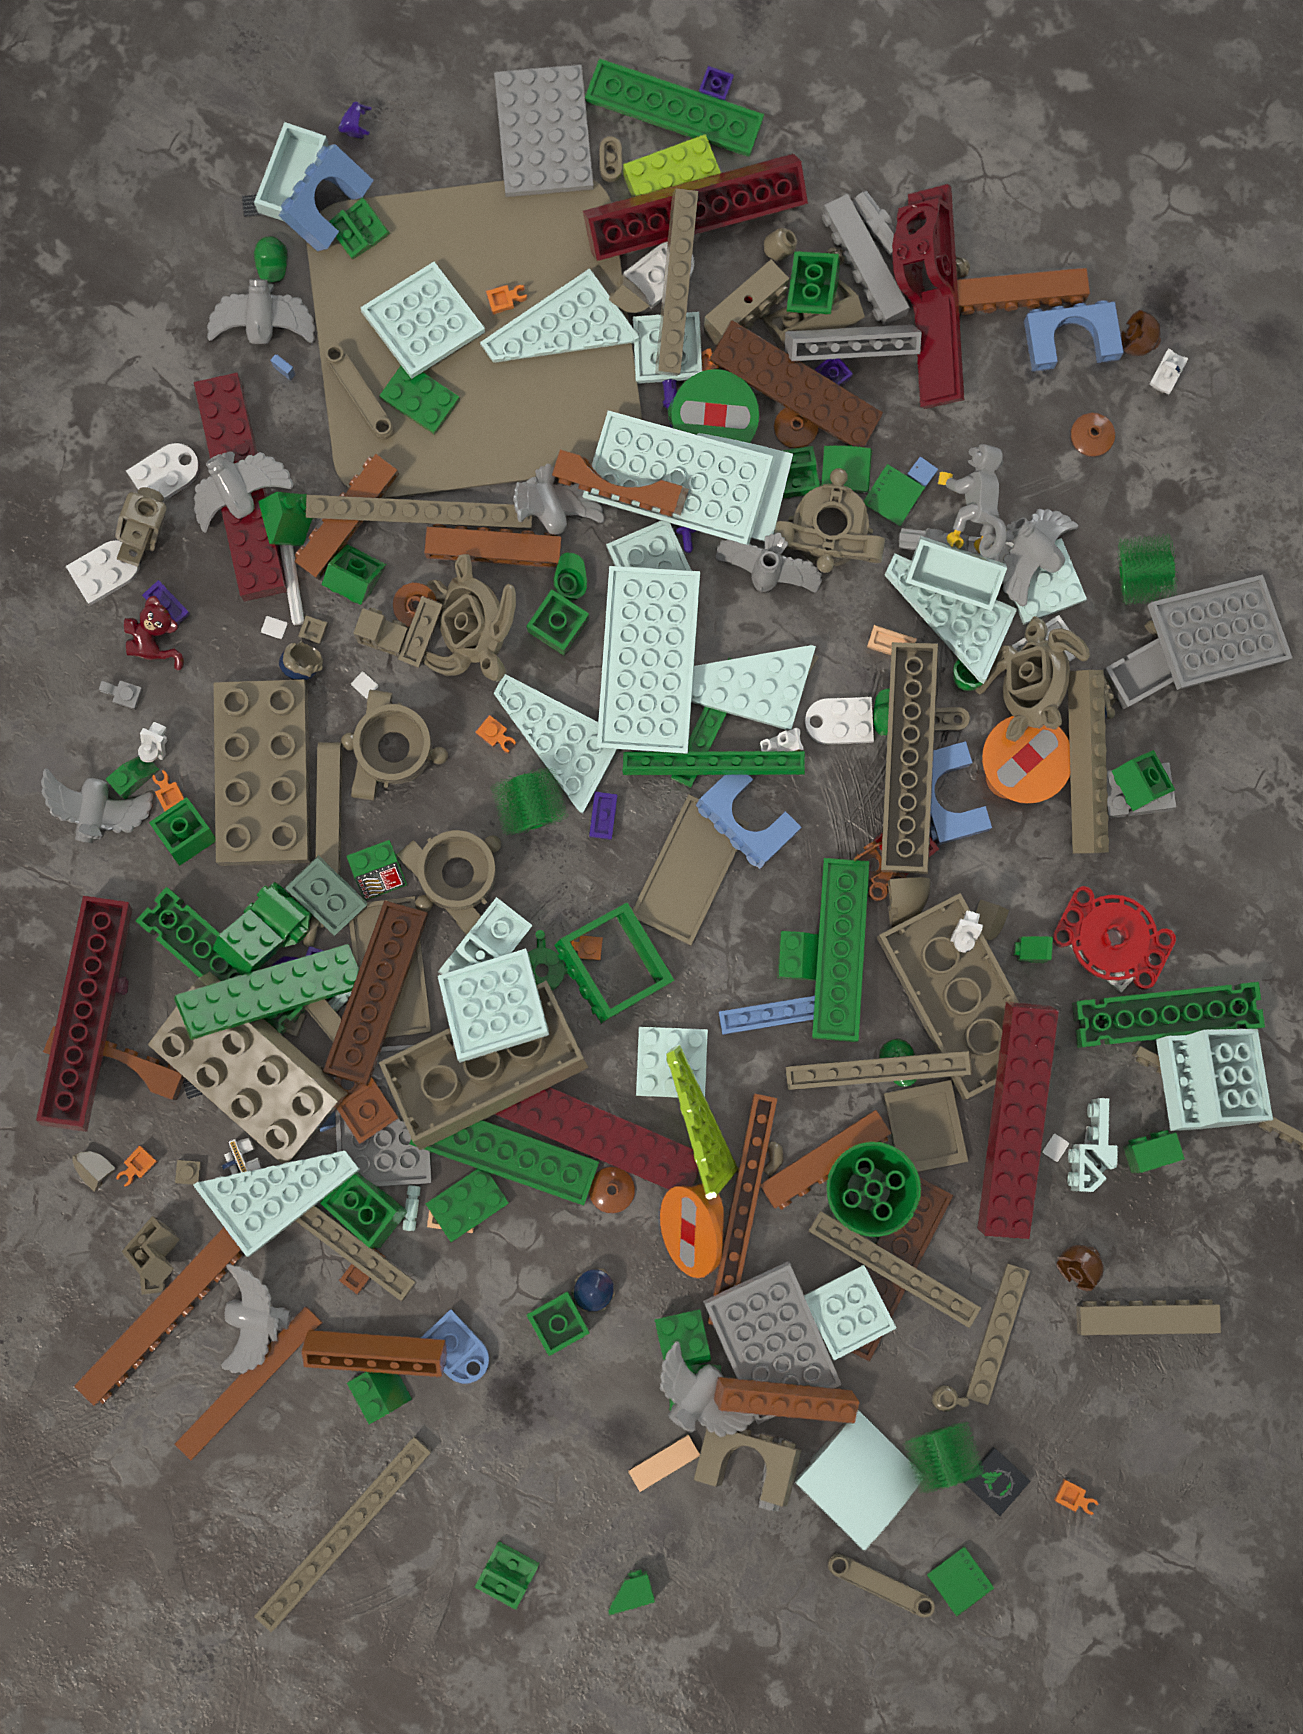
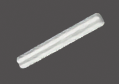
(292, 584)

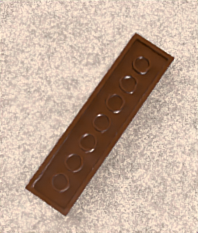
(795, 386)
(375, 993)
(908, 1245)

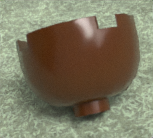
(1141, 335)
(1082, 1265)

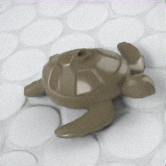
(471, 623)
(1036, 676)

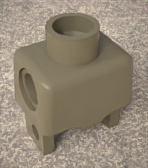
(138, 515)

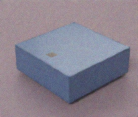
(283, 367)
(922, 472)

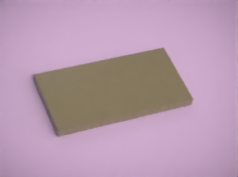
(686, 875)
(412, 1009)

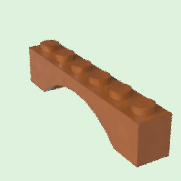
(661, 495)
(159, 1079)

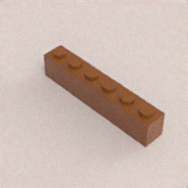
(1023, 290)
(335, 533)
(493, 547)
(817, 1163)
(374, 1353)
(786, 1400)

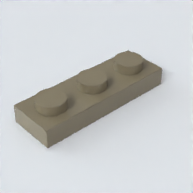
(420, 631)

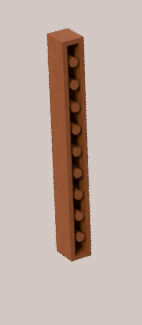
(745, 1193)
(159, 1318)

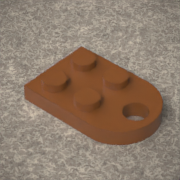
(365, 1110)

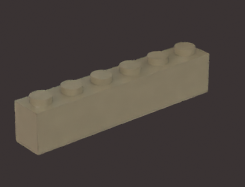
(1148, 1319)

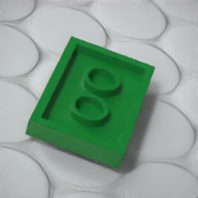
(420, 399)
(467, 1204)

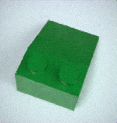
(813, 282)
(365, 1210)

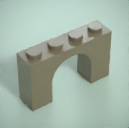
(780, 1462)

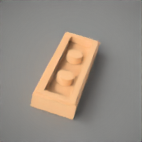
(664, 1463)

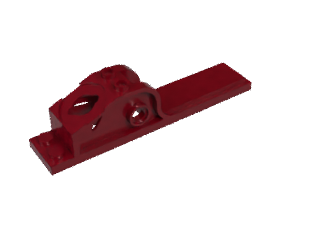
(937, 309)

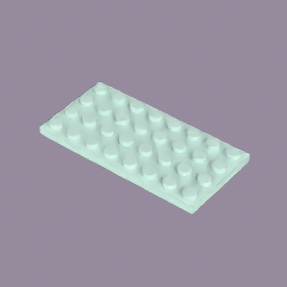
(722, 479)
(648, 659)

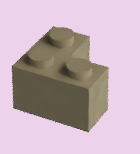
(378, 633)
(149, 1250)

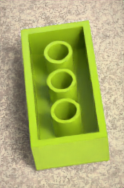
(671, 167)

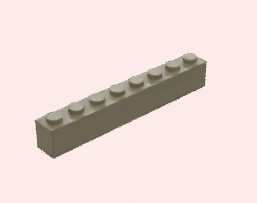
(676, 282)
(1088, 761)

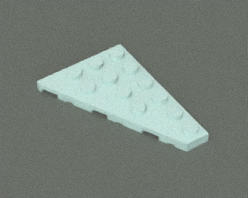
(563, 322)
(966, 629)
(755, 686)
(559, 737)
(268, 1200)

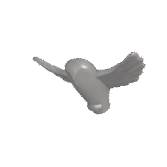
(260, 313)
(233, 484)
(553, 502)
(1033, 548)
(769, 565)
(92, 807)
(256, 1322)
(695, 1397)

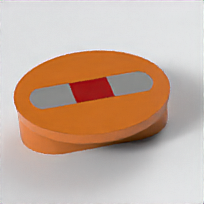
(1028, 768)
(692, 1229)

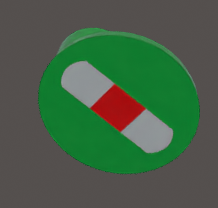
(715, 405)

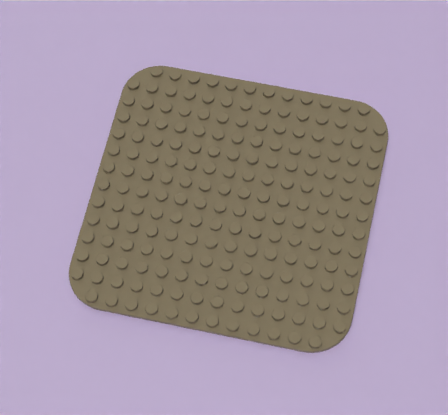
(509, 411)

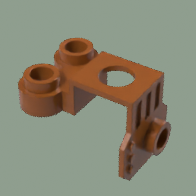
(877, 878)

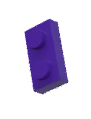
(175, 608)
(603, 815)

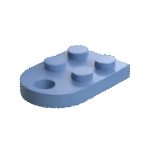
(461, 1348)

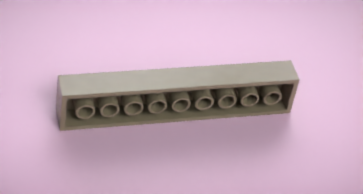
(909, 758)

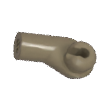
(309, 939)
(776, 1158)

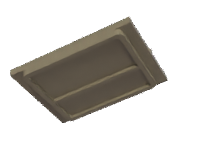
(926, 1125)

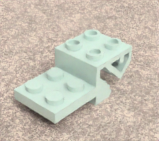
(491, 937)
(1085, 1157)

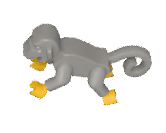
(981, 498)

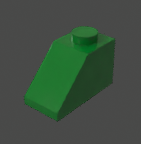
(131, 776)
(1033, 949)
(632, 1593)

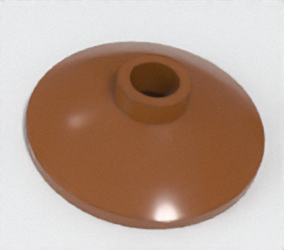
(794, 436)
(1090, 444)
(404, 600)
(624, 1190)

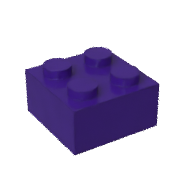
(716, 83)
(835, 371)

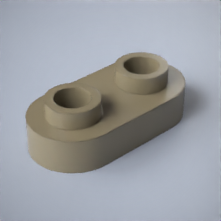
(610, 160)
(946, 719)

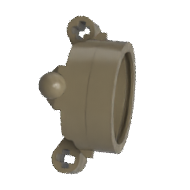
(837, 549)
(380, 720)
(429, 865)

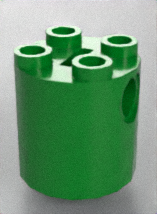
(281, 913)

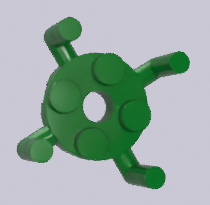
(550, 958)

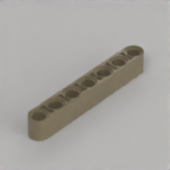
(329, 803)

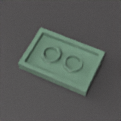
(326, 895)

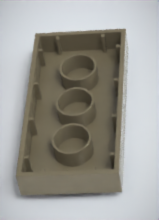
(262, 772)
(952, 991)
(253, 1079)
(447, 1095)

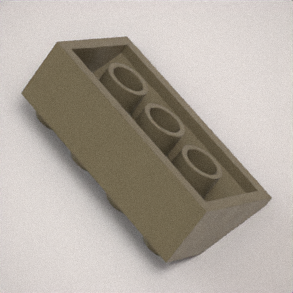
(845, 312)

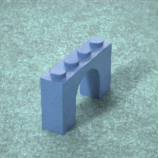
(300, 209)
(1098, 319)
(948, 825)
(757, 846)

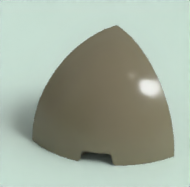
(907, 898)

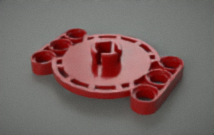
(1095, 943)

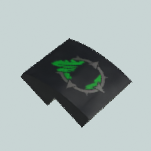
(999, 1483)

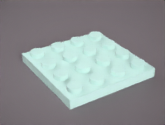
(422, 320)
(493, 1005)

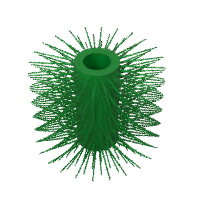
(1148, 568)
(528, 801)
(943, 1457)

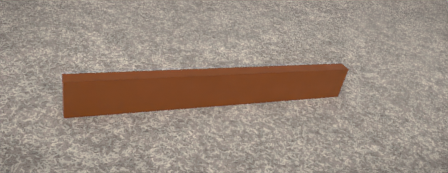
(247, 1385)

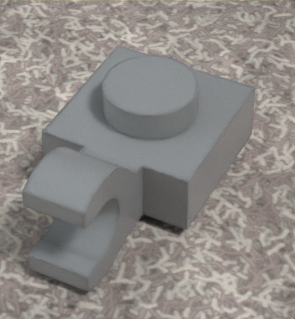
(124, 695)

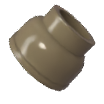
(946, 1398)

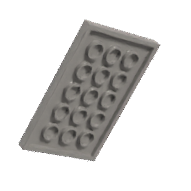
(543, 130)
(1219, 631)
(387, 1155)
(771, 1332)

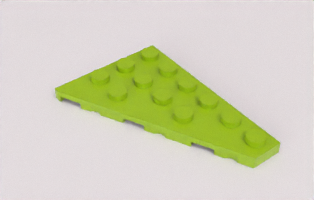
(709, 1146)

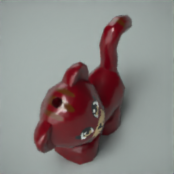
(154, 621)

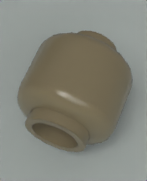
(780, 244)

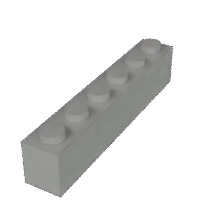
(865, 260)
(852, 342)

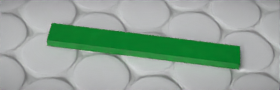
(715, 763)

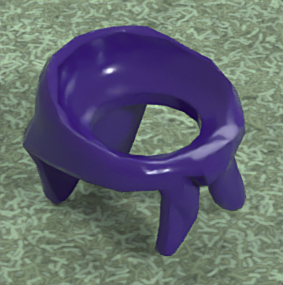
(350, 121)

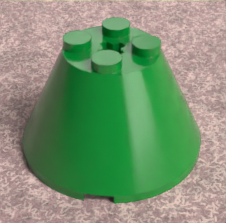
(894, 1195)

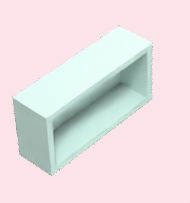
(291, 156)
(956, 573)

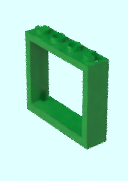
(641, 944)

